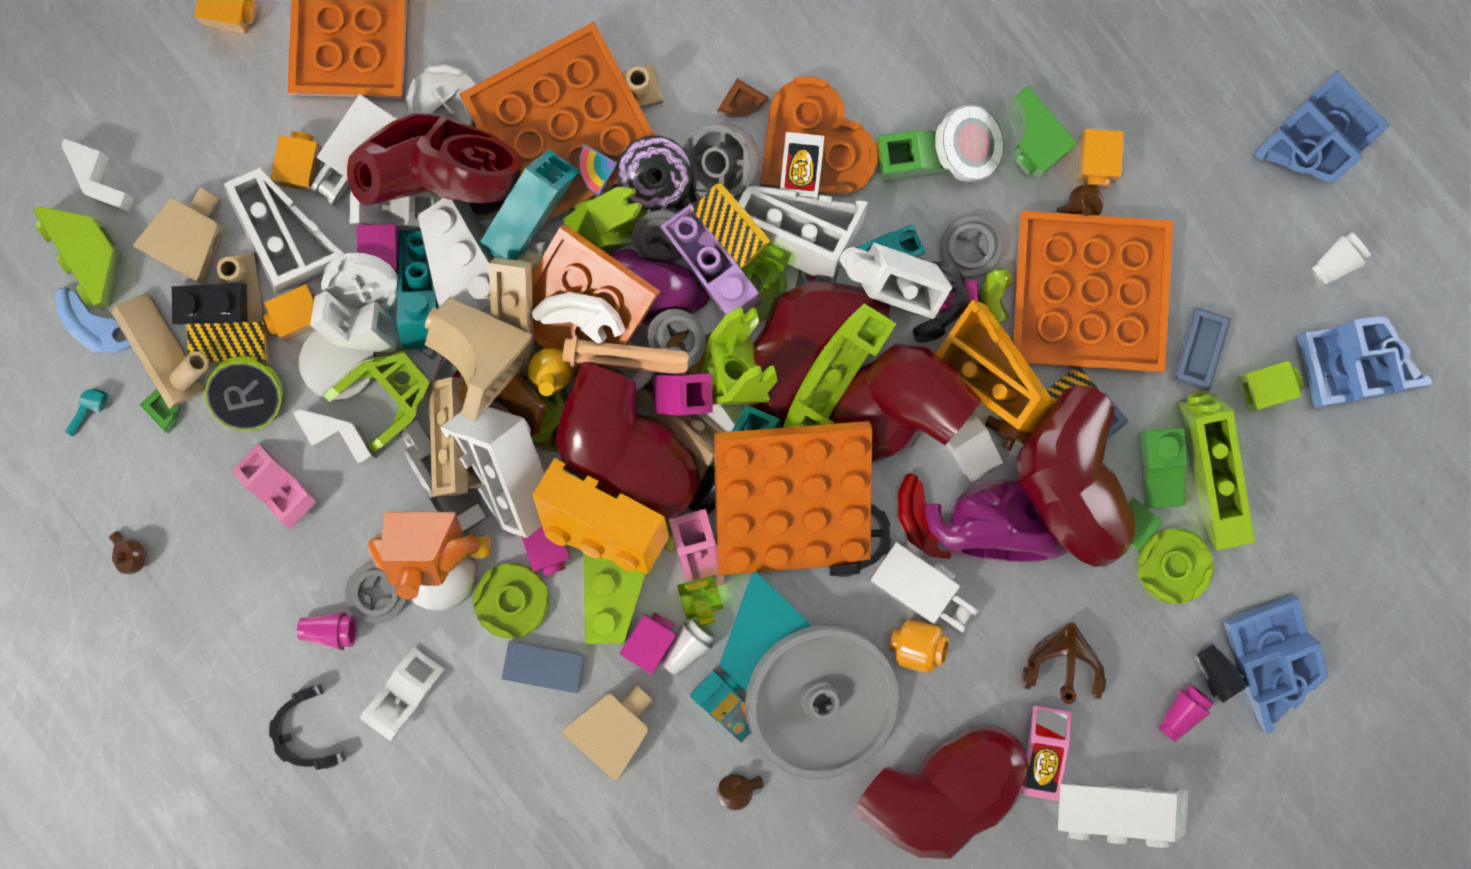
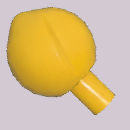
(549, 372)

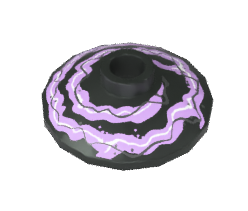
(657, 153)

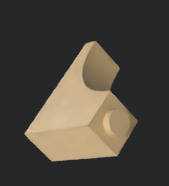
(480, 348)

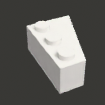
(806, 227)
(280, 234)
(455, 253)
(506, 464)
(1123, 813)

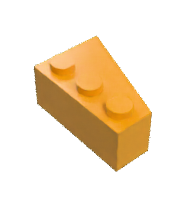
(598, 523)

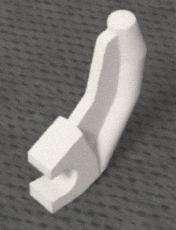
(582, 310)

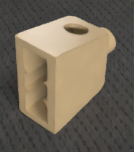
(185, 236)
(611, 730)

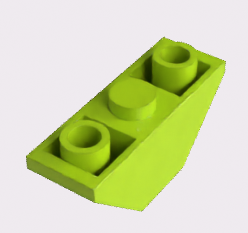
(84, 250)

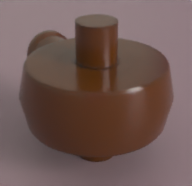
(1084, 200)
(1007, 432)
(127, 554)
(737, 791)

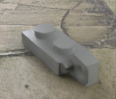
(419, 459)

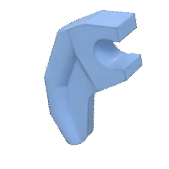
(91, 330)

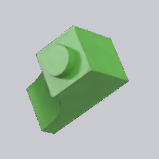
(1043, 136)
(1163, 467)

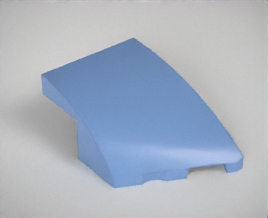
(1325, 131)
(1358, 362)
(1275, 657)

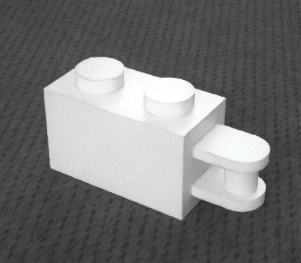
(357, 126)
(897, 278)
(920, 585)

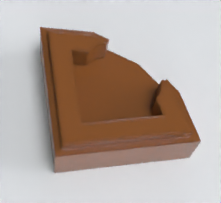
(742, 100)

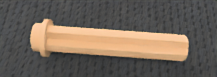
(625, 356)

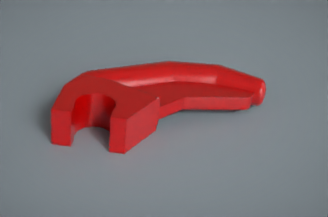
(912, 517)

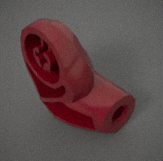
(432, 156)
(799, 330)
(906, 395)
(624, 449)
(1069, 482)
(953, 795)

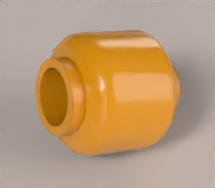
(919, 646)

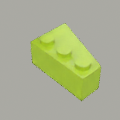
(609, 600)

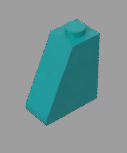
(529, 205)
(759, 624)

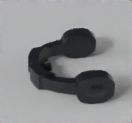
(935, 327)
(883, 547)
(281, 749)

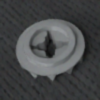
(644, 236)
(988, 243)
(677, 322)
(361, 603)

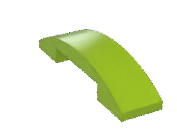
(837, 365)

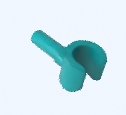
(89, 399)

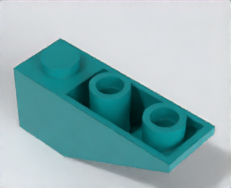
(415, 291)

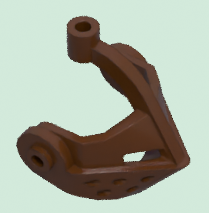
(1069, 643)

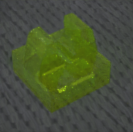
(771, 261)
(700, 599)

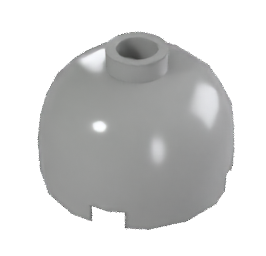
(723, 156)

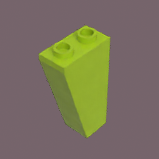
(1217, 469)

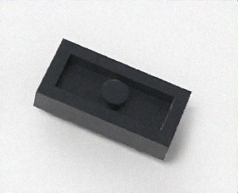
(209, 304)

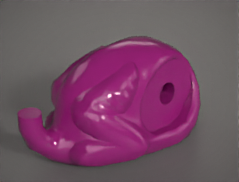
(676, 283)
(994, 524)

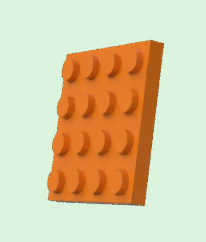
(560, 102)
(1092, 291)
(793, 497)

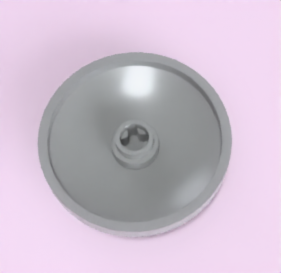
(821, 701)

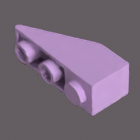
(710, 263)

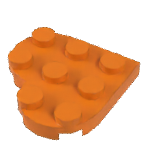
(815, 108)

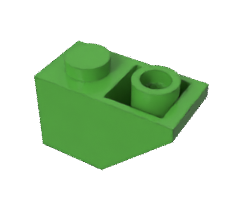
(907, 154)

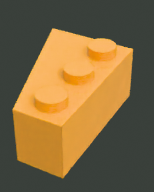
(995, 368)

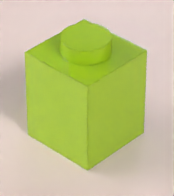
(1271, 386)

